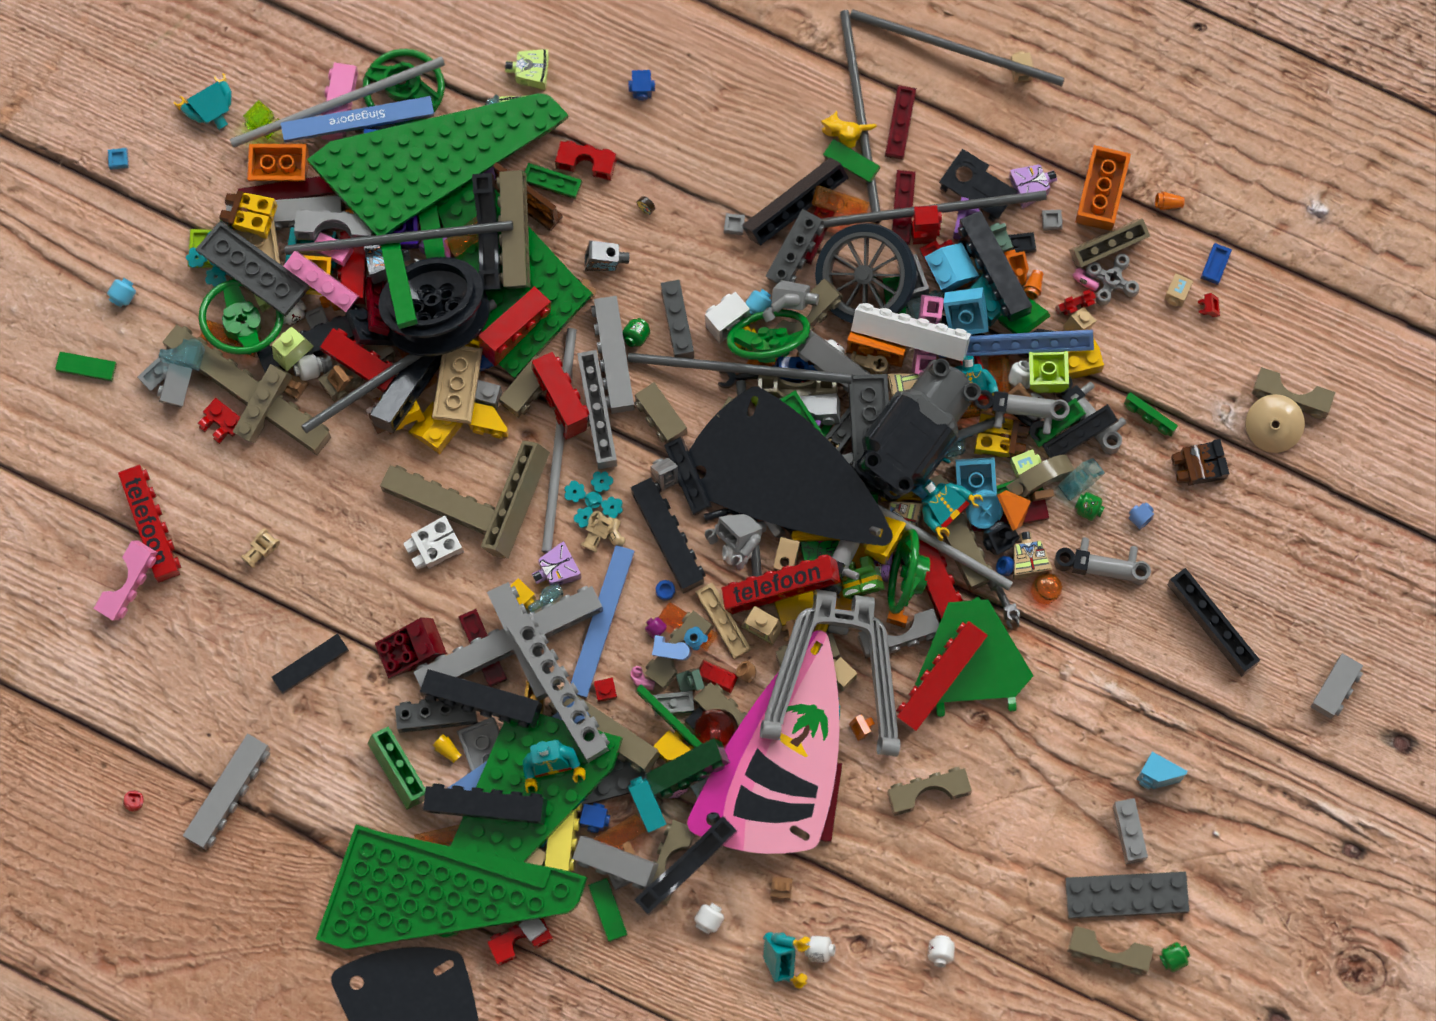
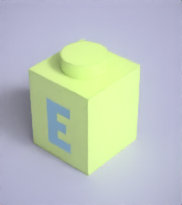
(1024, 462)

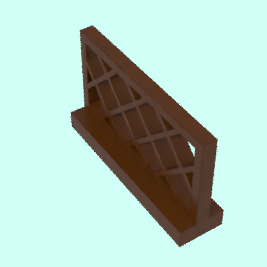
(538, 206)

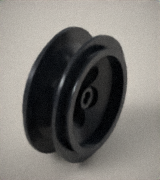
(447, 306)

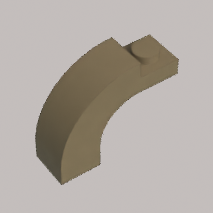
(1044, 473)

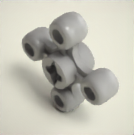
(1106, 276)

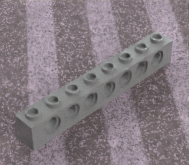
(590, 749)

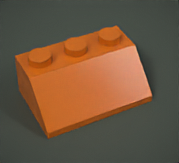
(277, 162)
(868, 345)

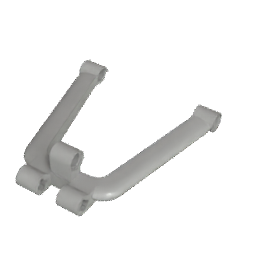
(839, 622)

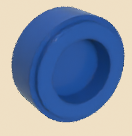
(1005, 566)
(665, 590)

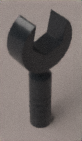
(732, 378)
(1034, 427)
(719, 513)

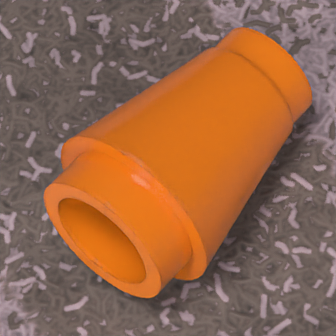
(1168, 201)
(1034, 284)

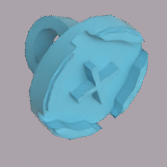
(988, 511)

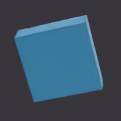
(118, 158)

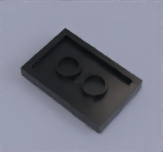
(359, 325)

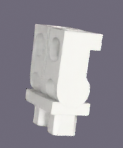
(435, 544)

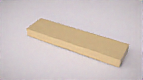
(723, 621)

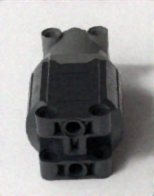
(915, 430)

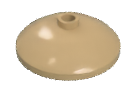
(1260, 420)

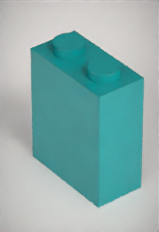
(646, 804)

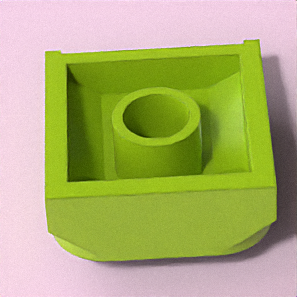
(1049, 371)

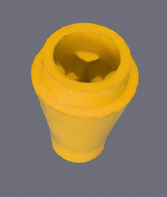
(446, 748)

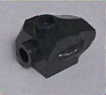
(999, 537)

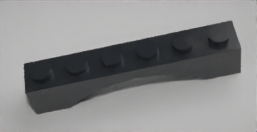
(488, 242)
(686, 865)

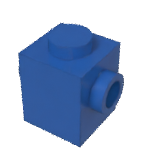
(641, 84)
(595, 817)

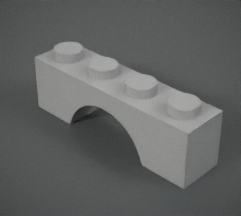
(311, 223)
(924, 627)

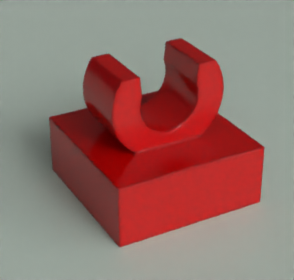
(1211, 305)

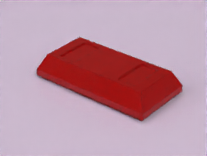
(717, 675)

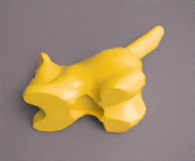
(846, 131)

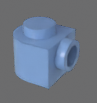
(1141, 515)

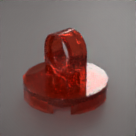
(714, 725)

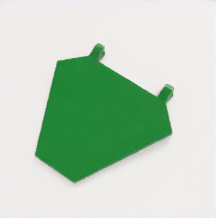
(993, 670)

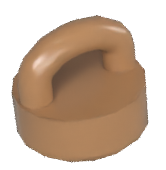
(746, 671)

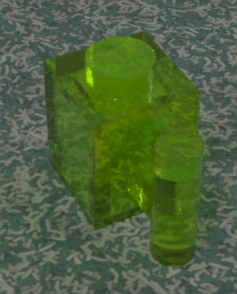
(259, 116)

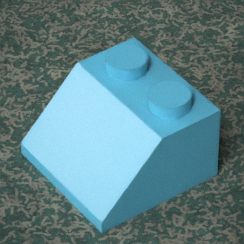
(951, 267)
(966, 310)
(976, 474)
(1160, 772)

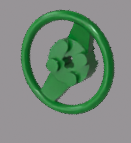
(413, 87)
(237, 310)
(768, 342)
(913, 573)

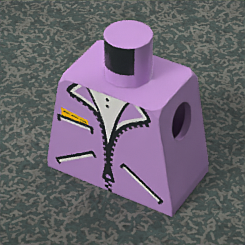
(1031, 180)
(557, 567)

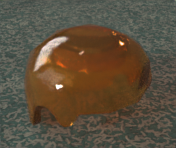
(1046, 588)

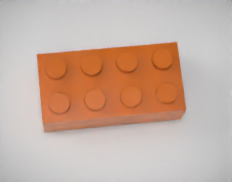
(1103, 188)

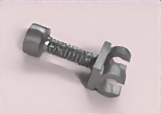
(1009, 610)

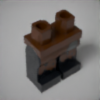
(1201, 463)

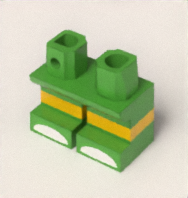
(868, 581)

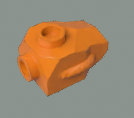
(1019, 264)

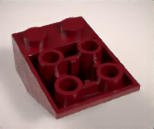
(410, 647)

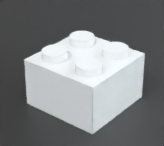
(725, 315)

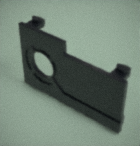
(979, 186)

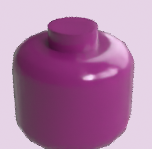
(655, 627)

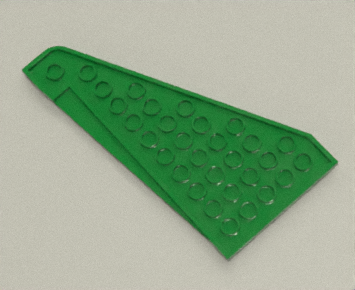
(411, 166)
(546, 274)
(506, 773)
(419, 889)

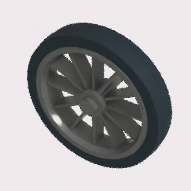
(866, 274)

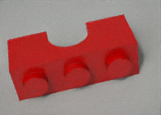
(571, 154)
(926, 224)
(503, 945)

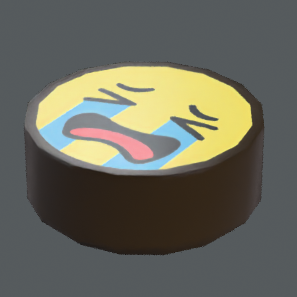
(646, 205)

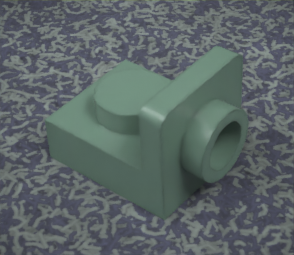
(1001, 236)
(690, 680)

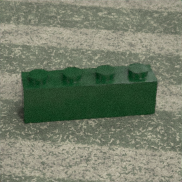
(687, 769)

